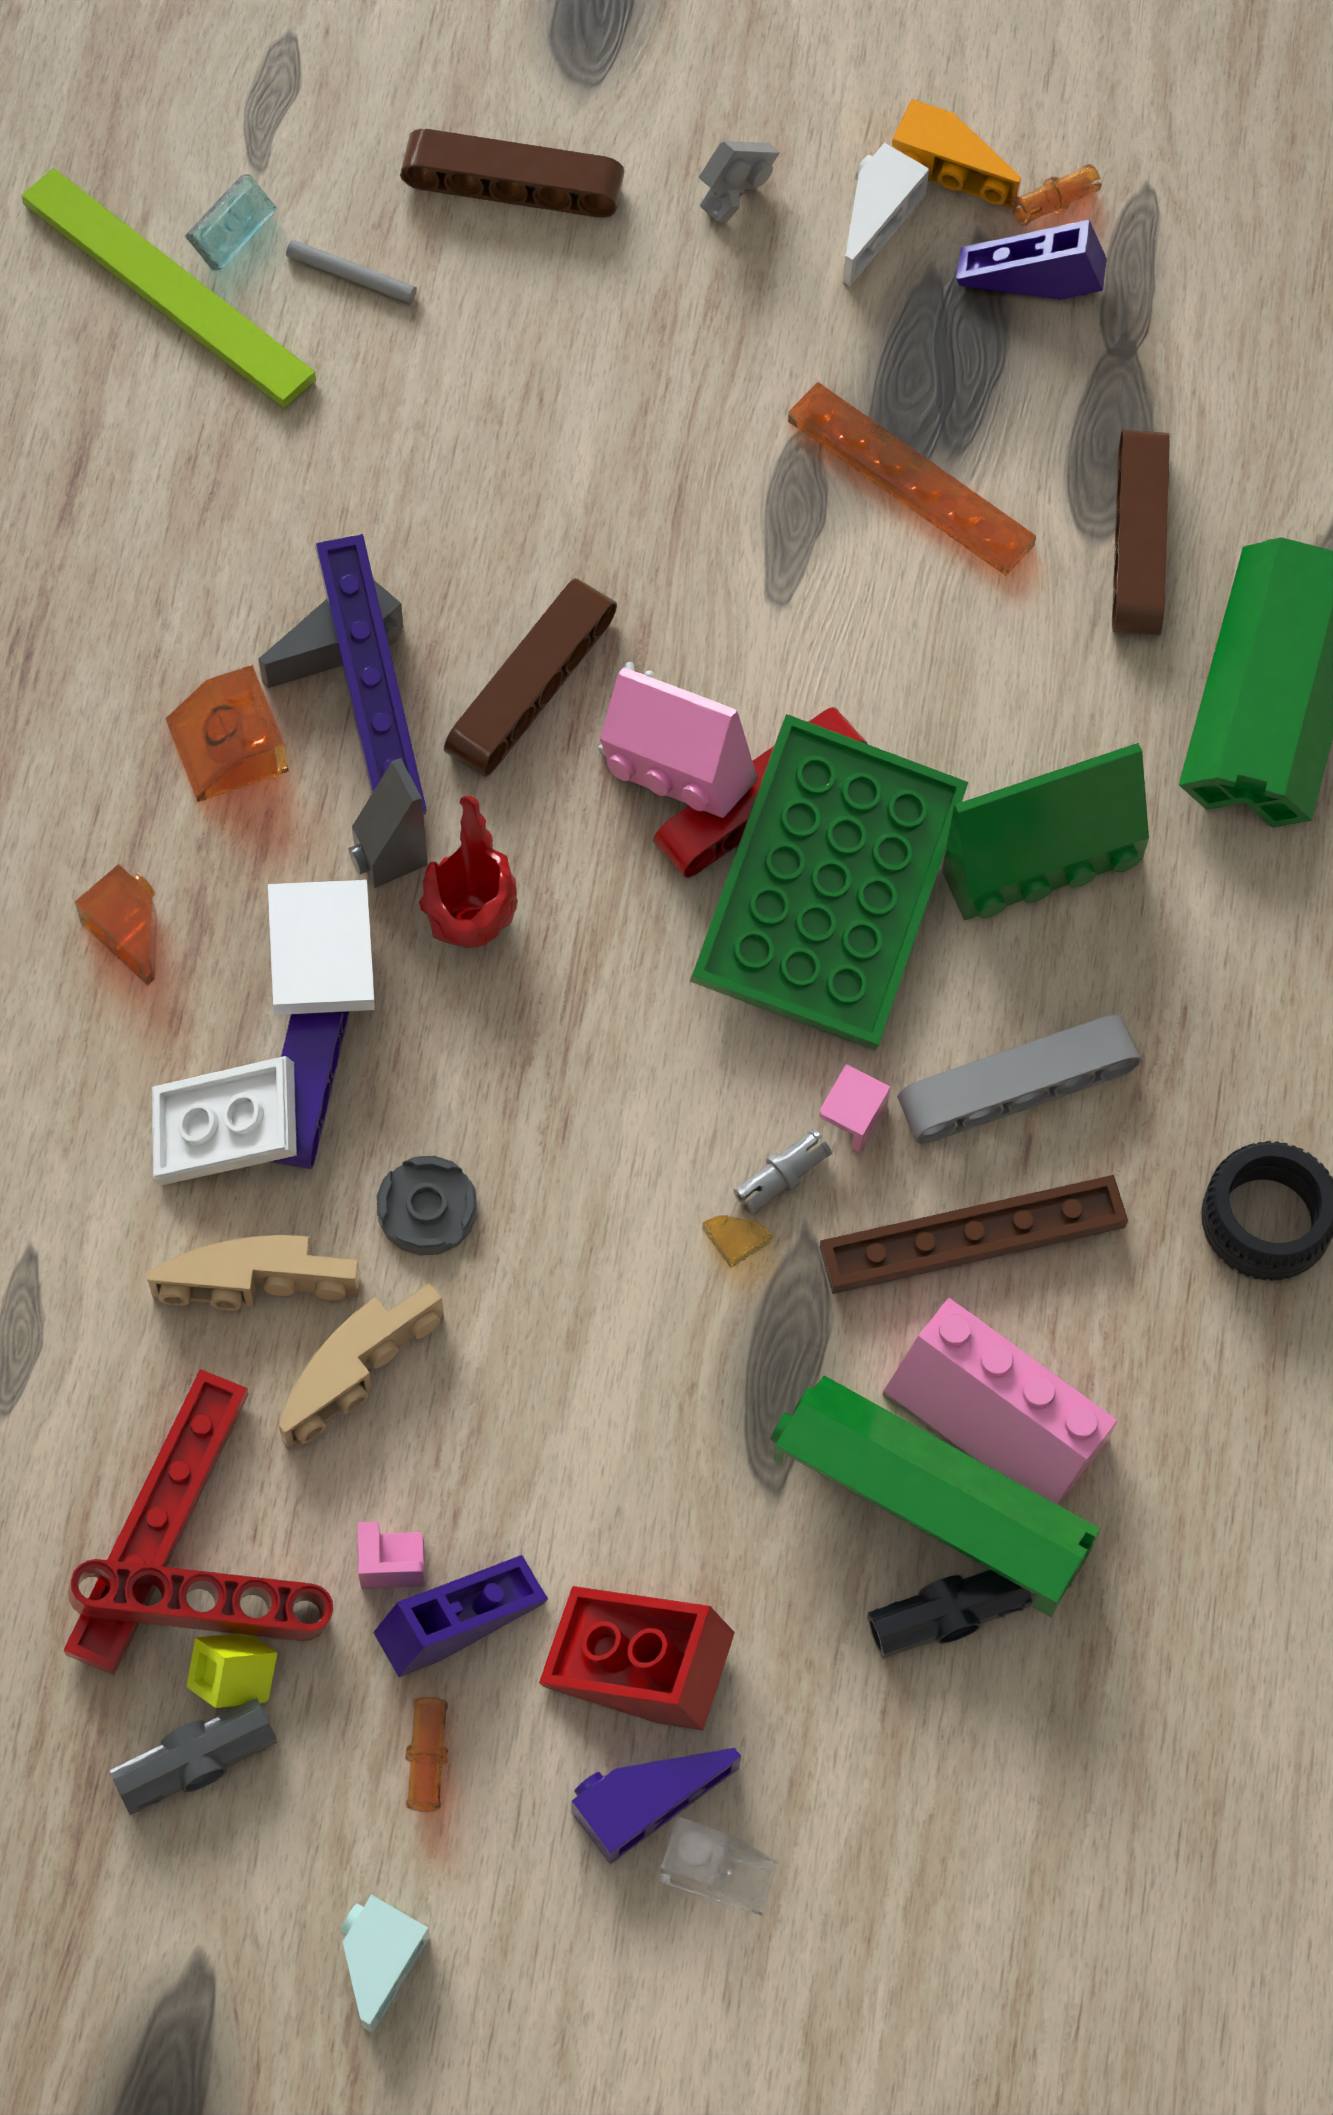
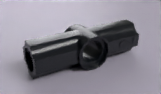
(945, 1611)

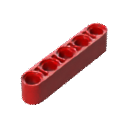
(700, 838)
(175, 1611)

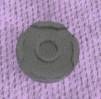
(426, 1205)

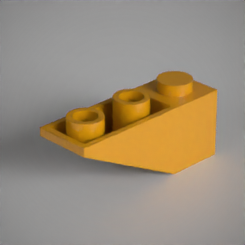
(955, 154)

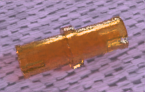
(1056, 194)
(427, 1754)

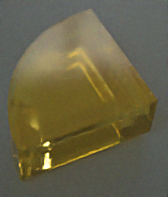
(736, 1237)

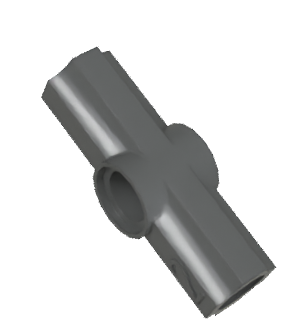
(193, 1756)

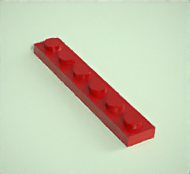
(162, 1509)

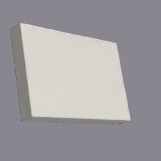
(320, 947)
(224, 1121)

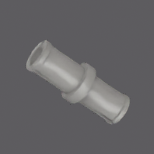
(782, 1171)

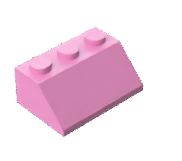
(676, 744)

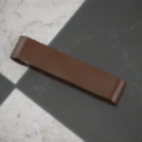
(512, 173)
(1140, 532)
(530, 677)

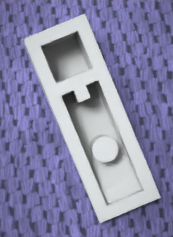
(885, 196)

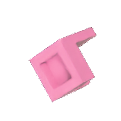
(856, 1104)
(389, 1557)

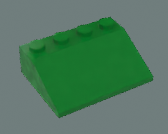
(1047, 833)

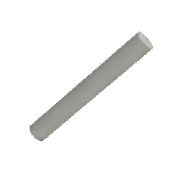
(351, 271)

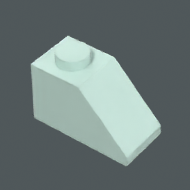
(380, 1953)

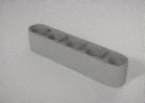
(1019, 1078)

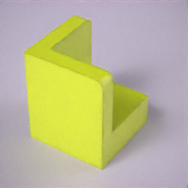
(231, 1669)

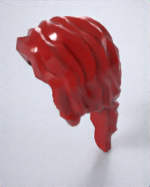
(471, 890)

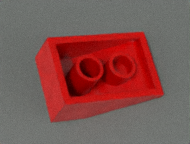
(639, 1655)

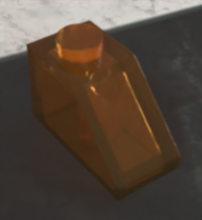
(123, 918)

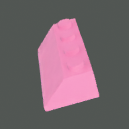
(999, 1404)

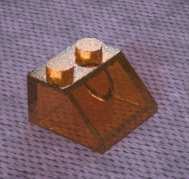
(227, 735)

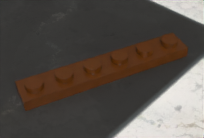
(973, 1234)

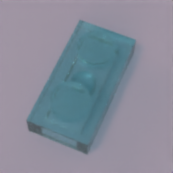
(231, 222)

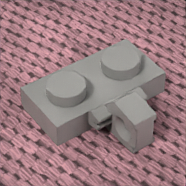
(732, 170)

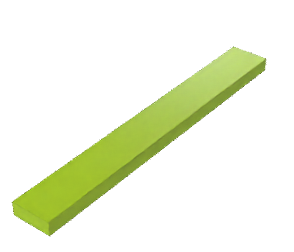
(169, 288)

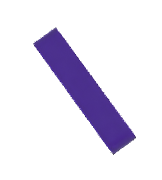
(314, 1047)

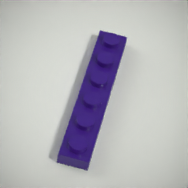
(366, 657)

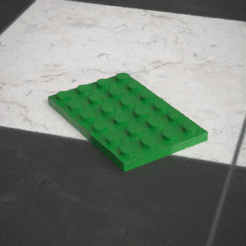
(829, 882)

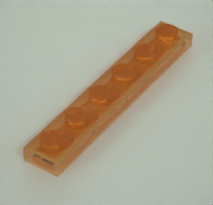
(912, 478)

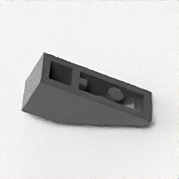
(313, 644)
(390, 829)

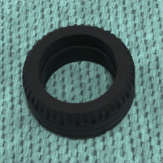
(1248, 1253)

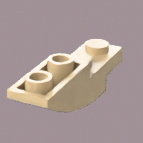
(234, 1269)
(338, 1372)

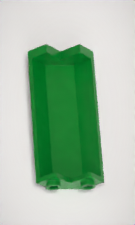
(1269, 688)
(937, 1489)

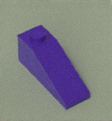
(1040, 263)
(457, 1614)
(643, 1797)

